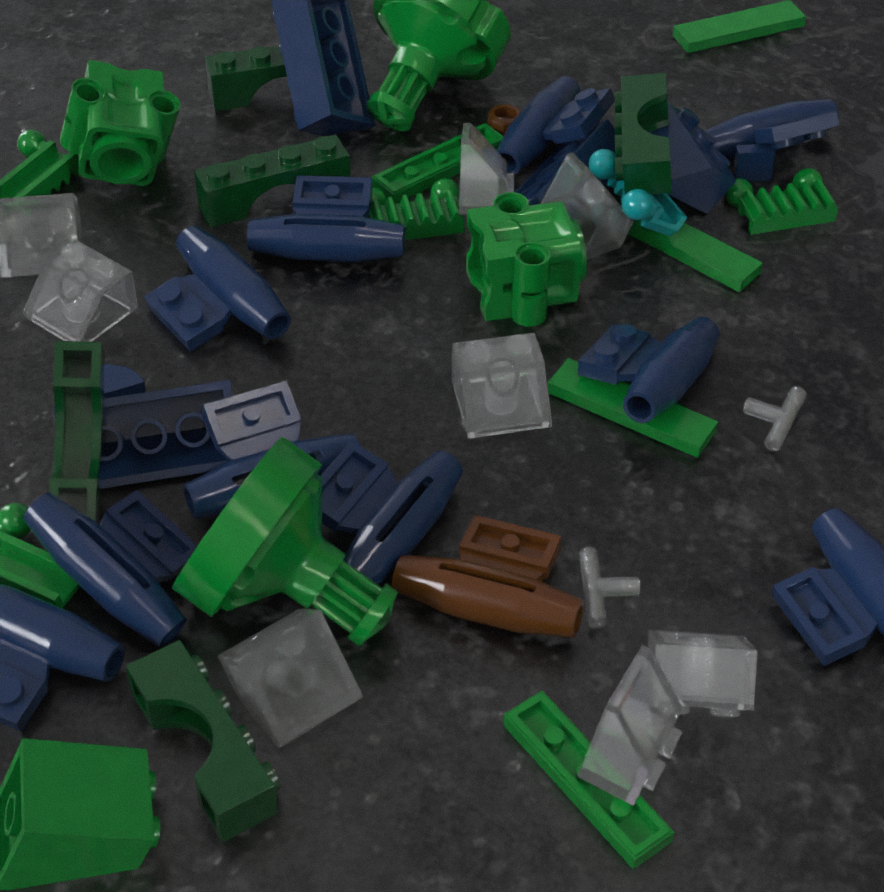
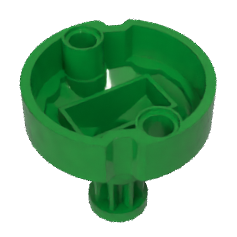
(433, 42)
(274, 544)

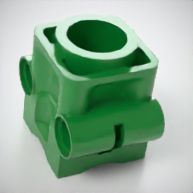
(119, 123)
(524, 258)

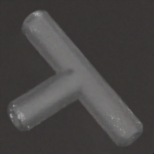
(780, 417)
(597, 587)

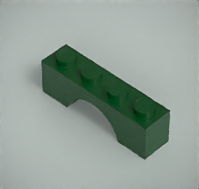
(238, 75)
(642, 157)
(232, 187)
(78, 424)
(232, 782)

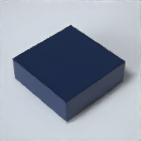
(754, 162)

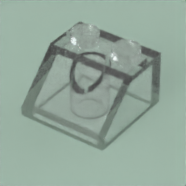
(481, 171)
(591, 204)
(35, 230)
(80, 294)
(501, 385)
(708, 669)
(291, 675)
(634, 732)

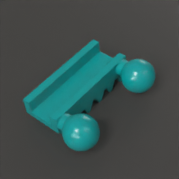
(655, 211)

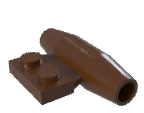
(495, 580)

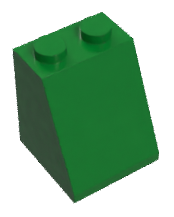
(74, 812)

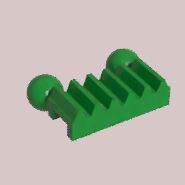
(41, 170)
(800, 204)
(422, 217)
(27, 565)

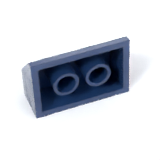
(697, 169)

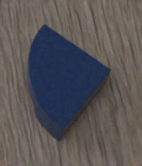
(121, 381)

